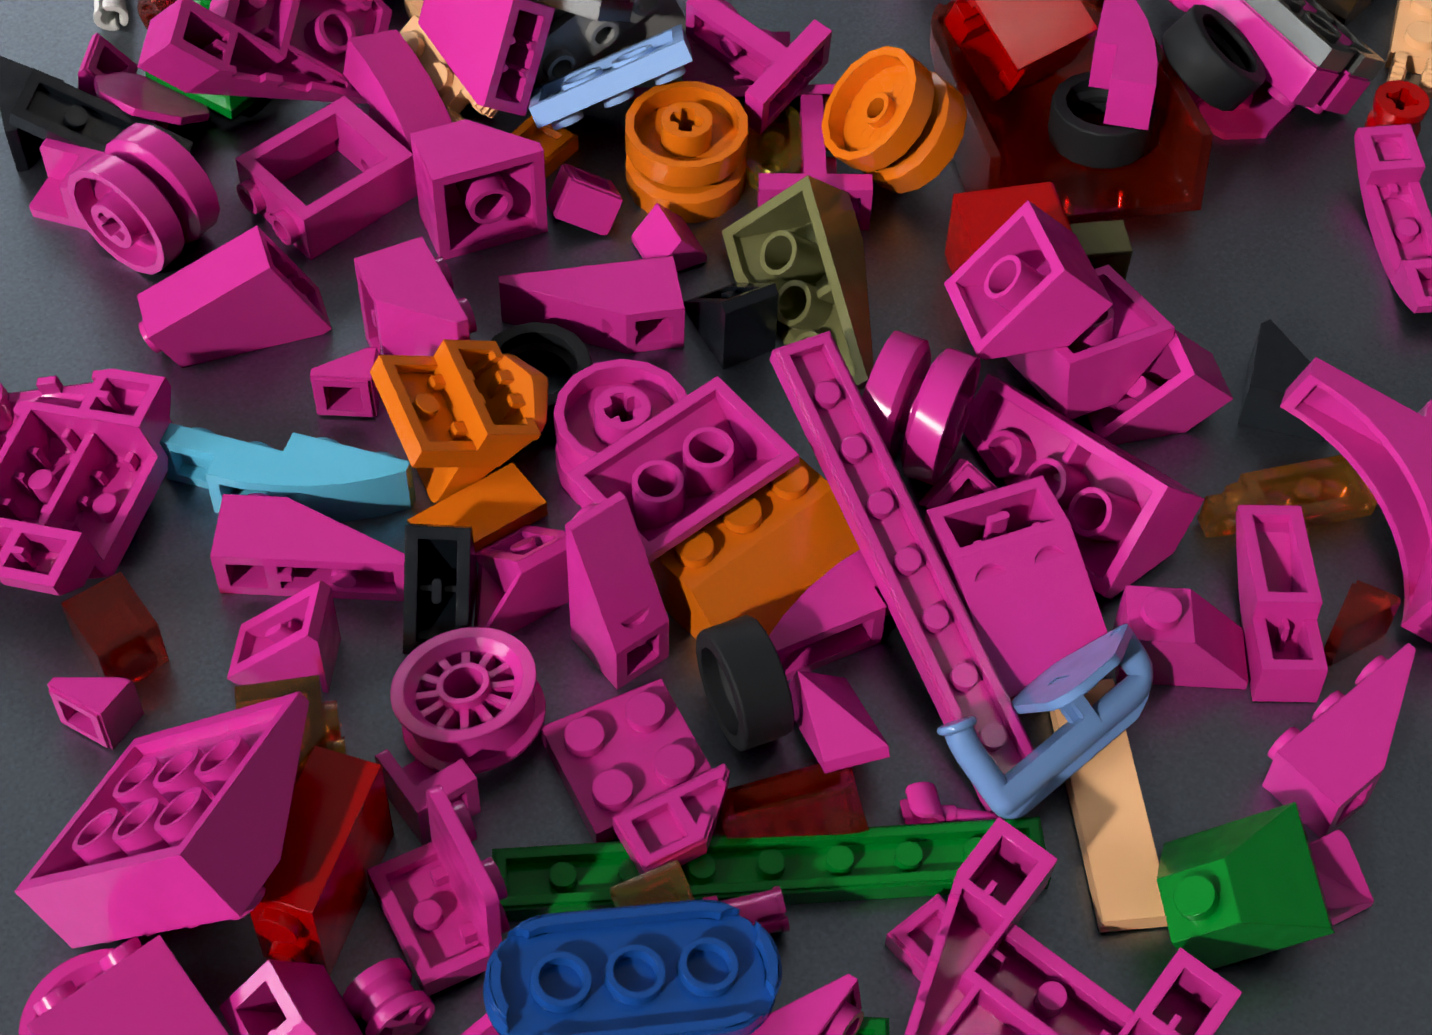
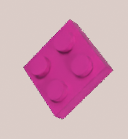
(622, 754)

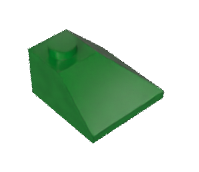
(1243, 888)

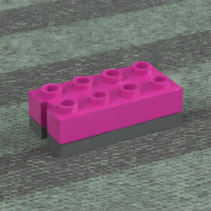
(1303, 51)

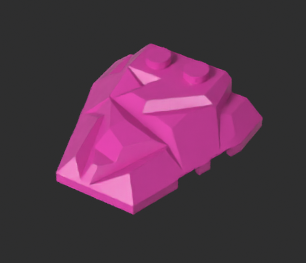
(77, 475)

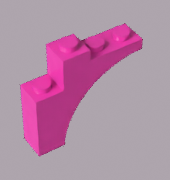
(1392, 456)

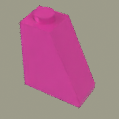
(490, 46)
(232, 303)

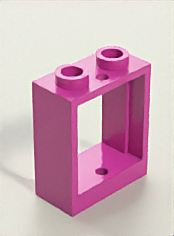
(343, 127)

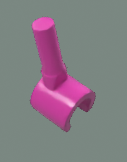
(925, 807)

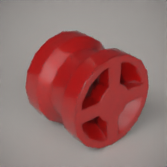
(1399, 104)

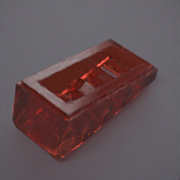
(795, 805)

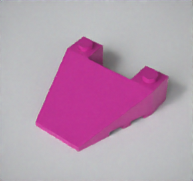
(260, 46)
(1002, 981)

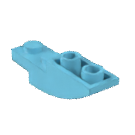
(311, 470)

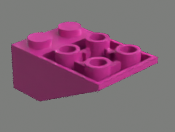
(1018, 577)

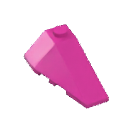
(1118, 505)

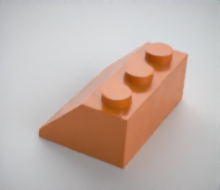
(756, 554)

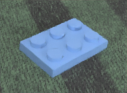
(611, 78)

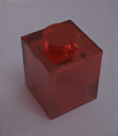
(115, 630)

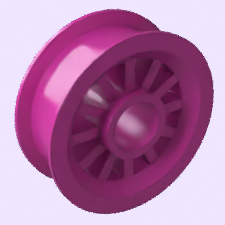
(468, 699)

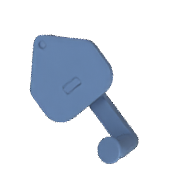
(1075, 742)

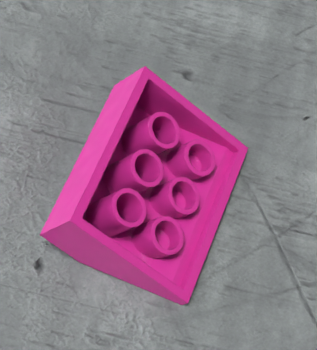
(175, 829)

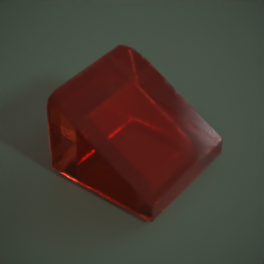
(1361, 621)

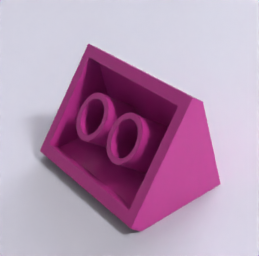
(686, 465)

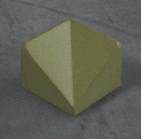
(1105, 244)

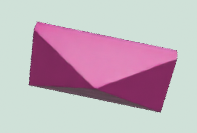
(835, 722)

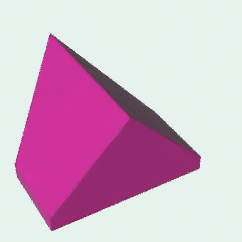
(521, 578)

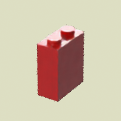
(332, 836)

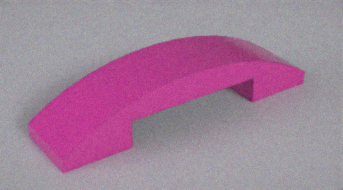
(1397, 209)

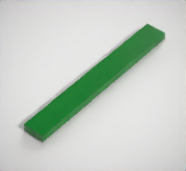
(808, 869)

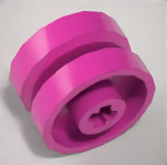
(143, 198)
(921, 404)
(604, 406)

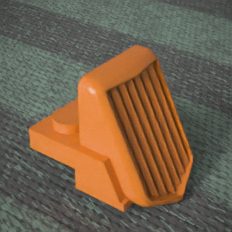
(461, 410)

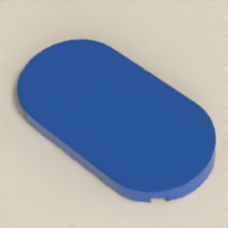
(634, 972)

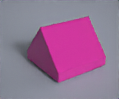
(102, 59)
(665, 235)

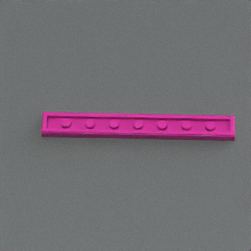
(898, 547)

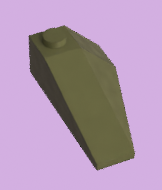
(816, 258)

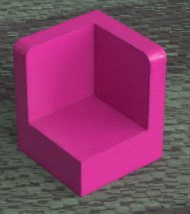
(52, 199)
(408, 787)

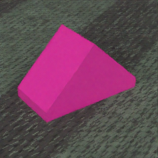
(289, 640)

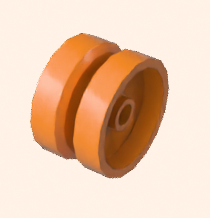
(894, 120)
(686, 150)

